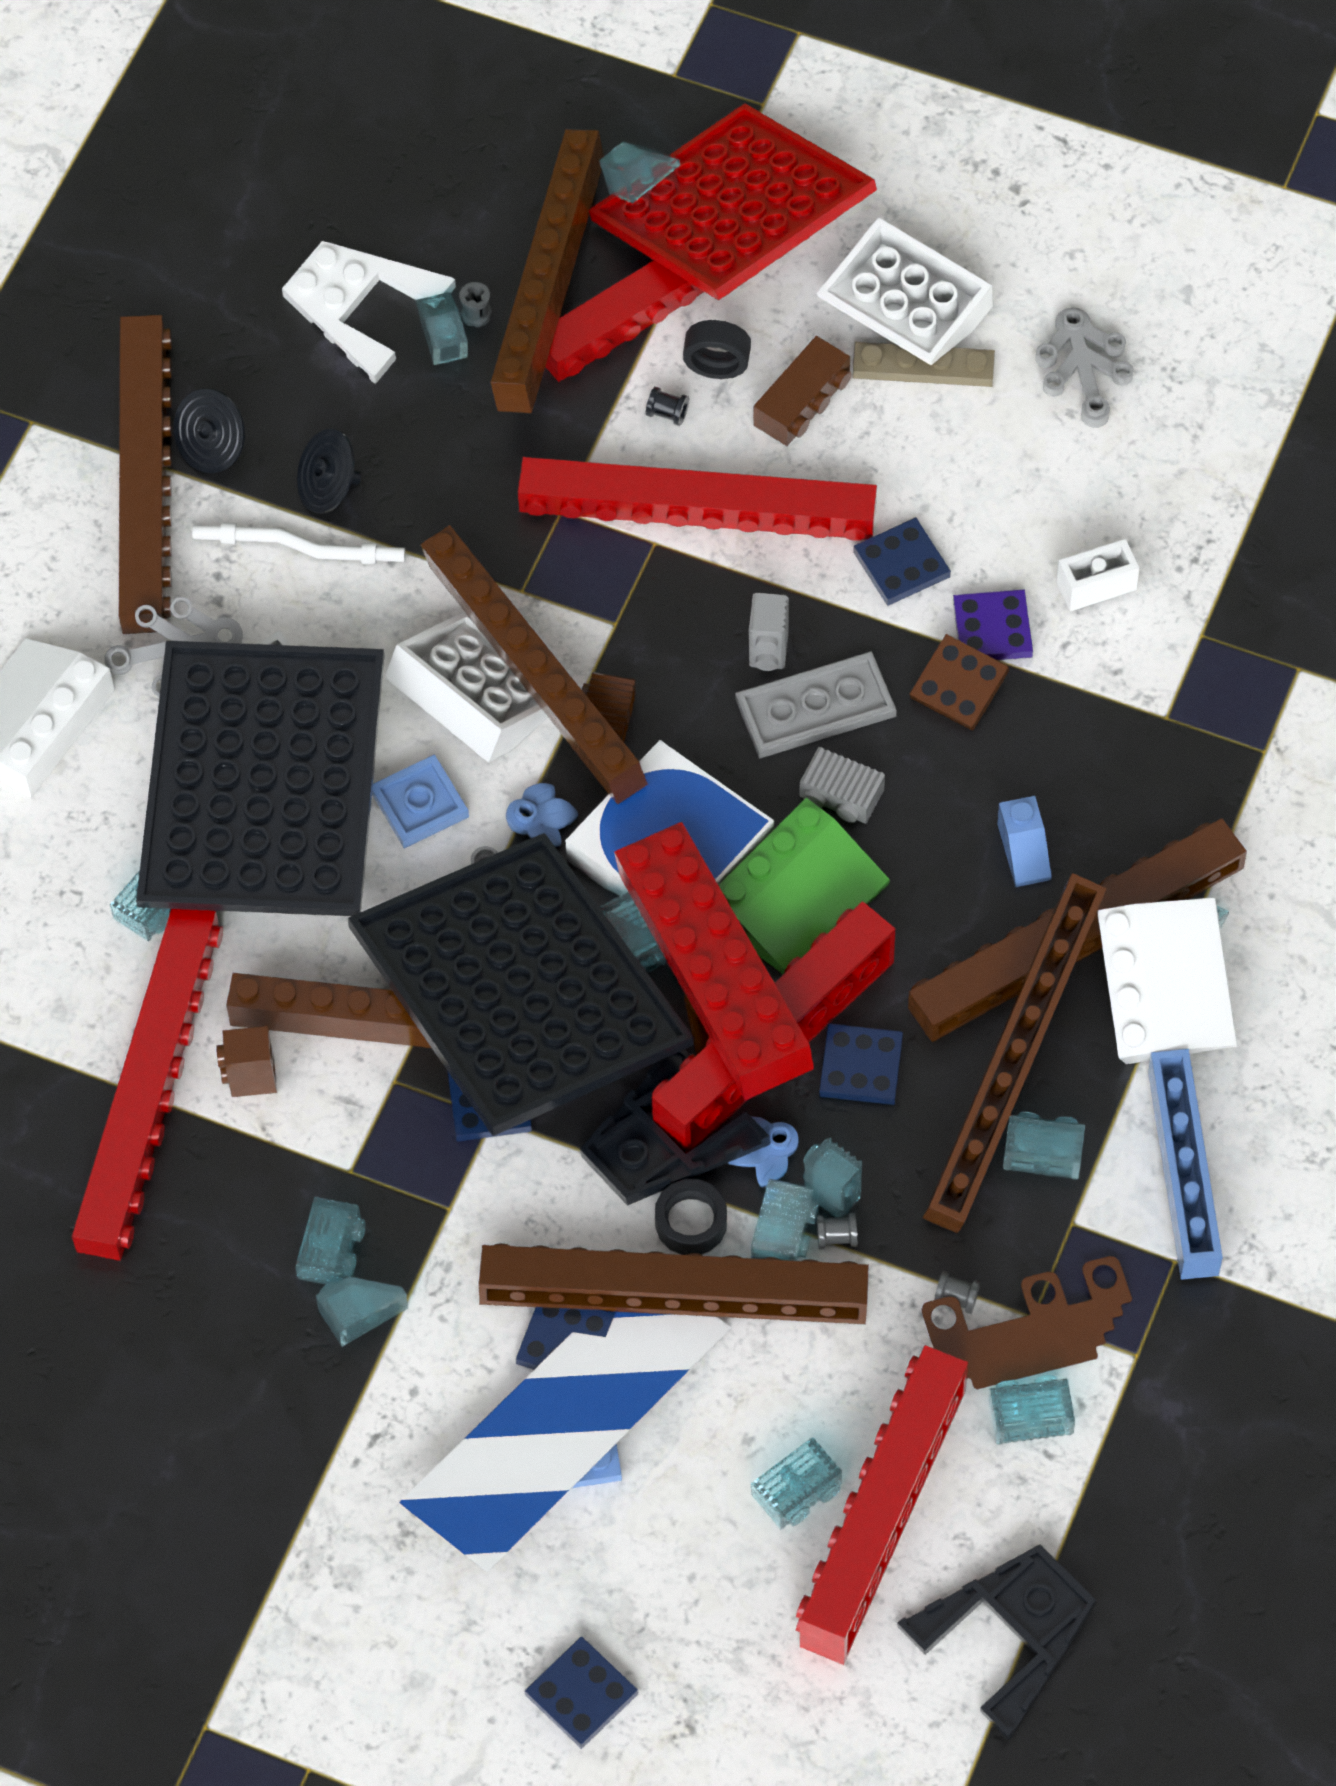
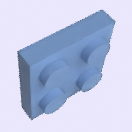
(419, 801)

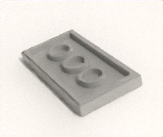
(815, 704)

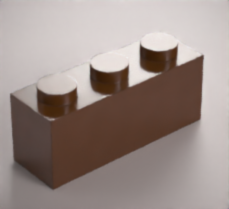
(802, 391)

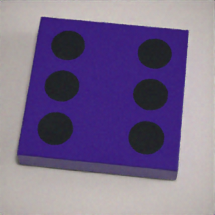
(994, 623)

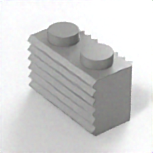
(768, 631)
(842, 786)

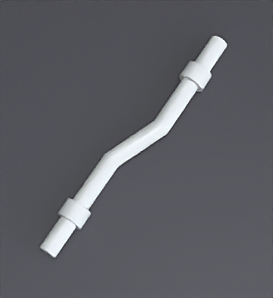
(230, 534)

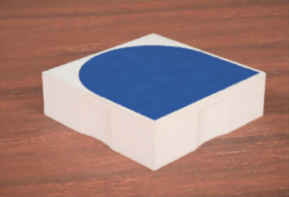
(677, 791)

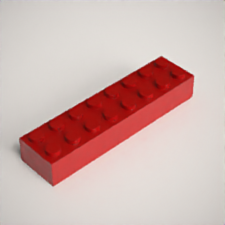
(714, 961)
(815, 991)
(882, 1505)

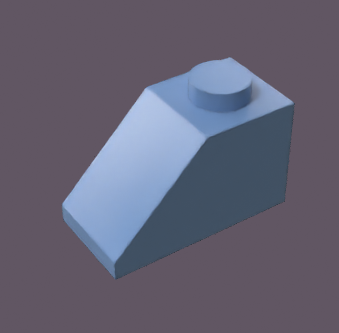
(1024, 841)

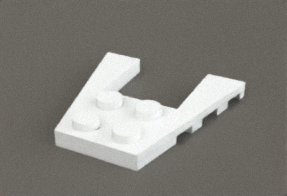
(338, 280)

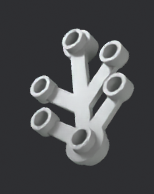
(1083, 360)
(172, 633)

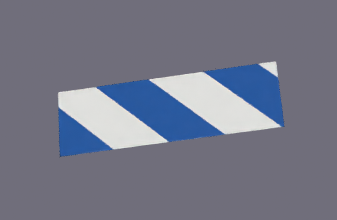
(556, 1429)

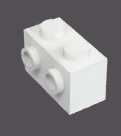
(1097, 575)

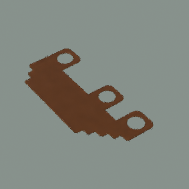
(1044, 1341)

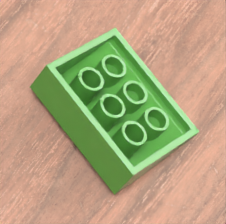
(799, 884)

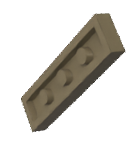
(894, 363)

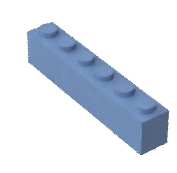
(1185, 1164)

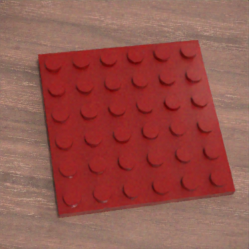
(736, 202)

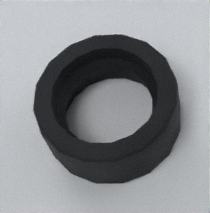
(715, 363)
(695, 1190)

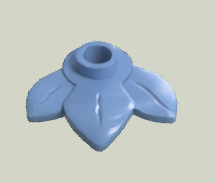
(544, 813)
(773, 1159)

